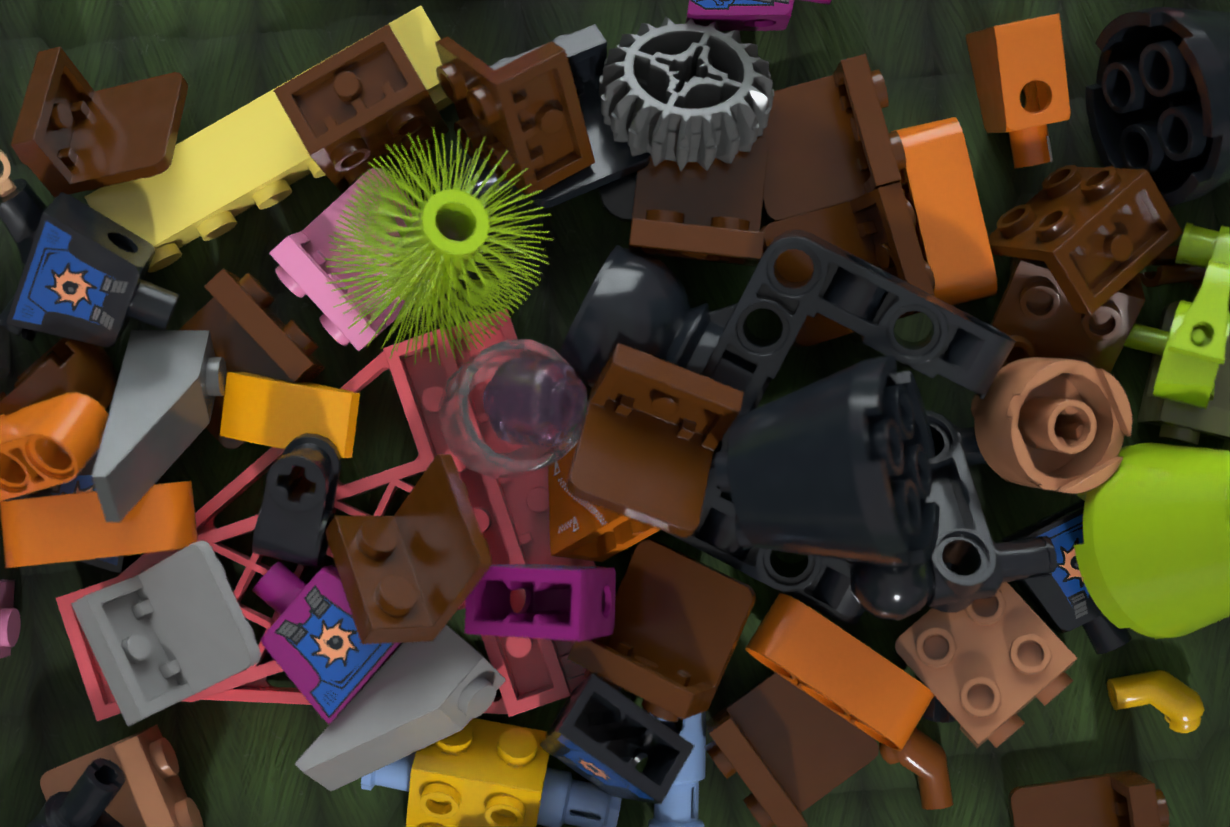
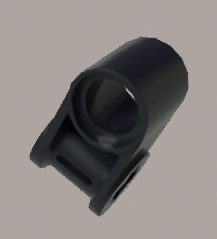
(297, 506)

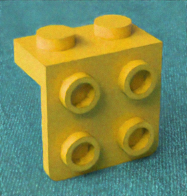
(479, 778)

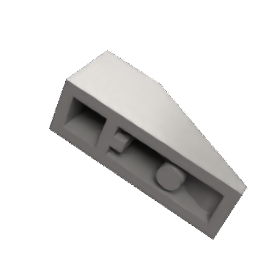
(406, 706)

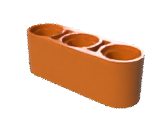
(947, 211)
(48, 443)
(75, 527)
(840, 671)

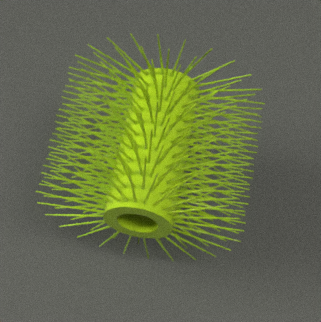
(436, 248)

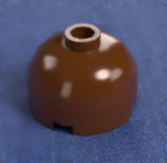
(64, 369)

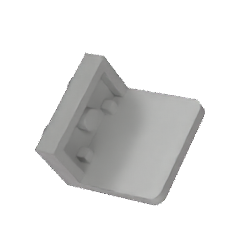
(167, 632)

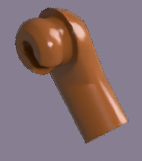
(929, 763)

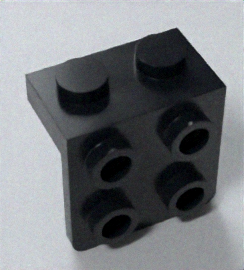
(613, 159)

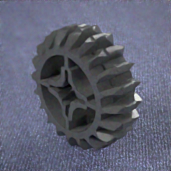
(686, 93)

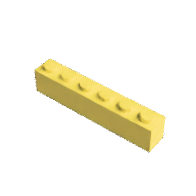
(239, 163)

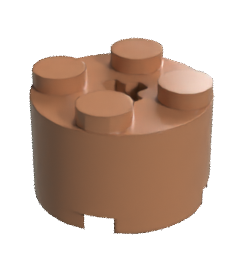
(1053, 424)

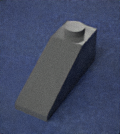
(155, 413)

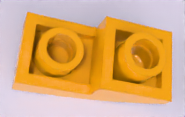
(278, 410)

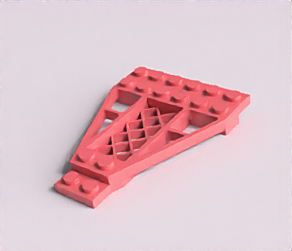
(508, 512)

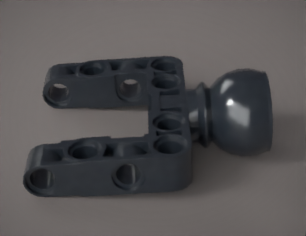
(648, 309)

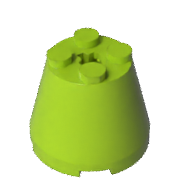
(1160, 540)

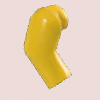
(1170, 696)

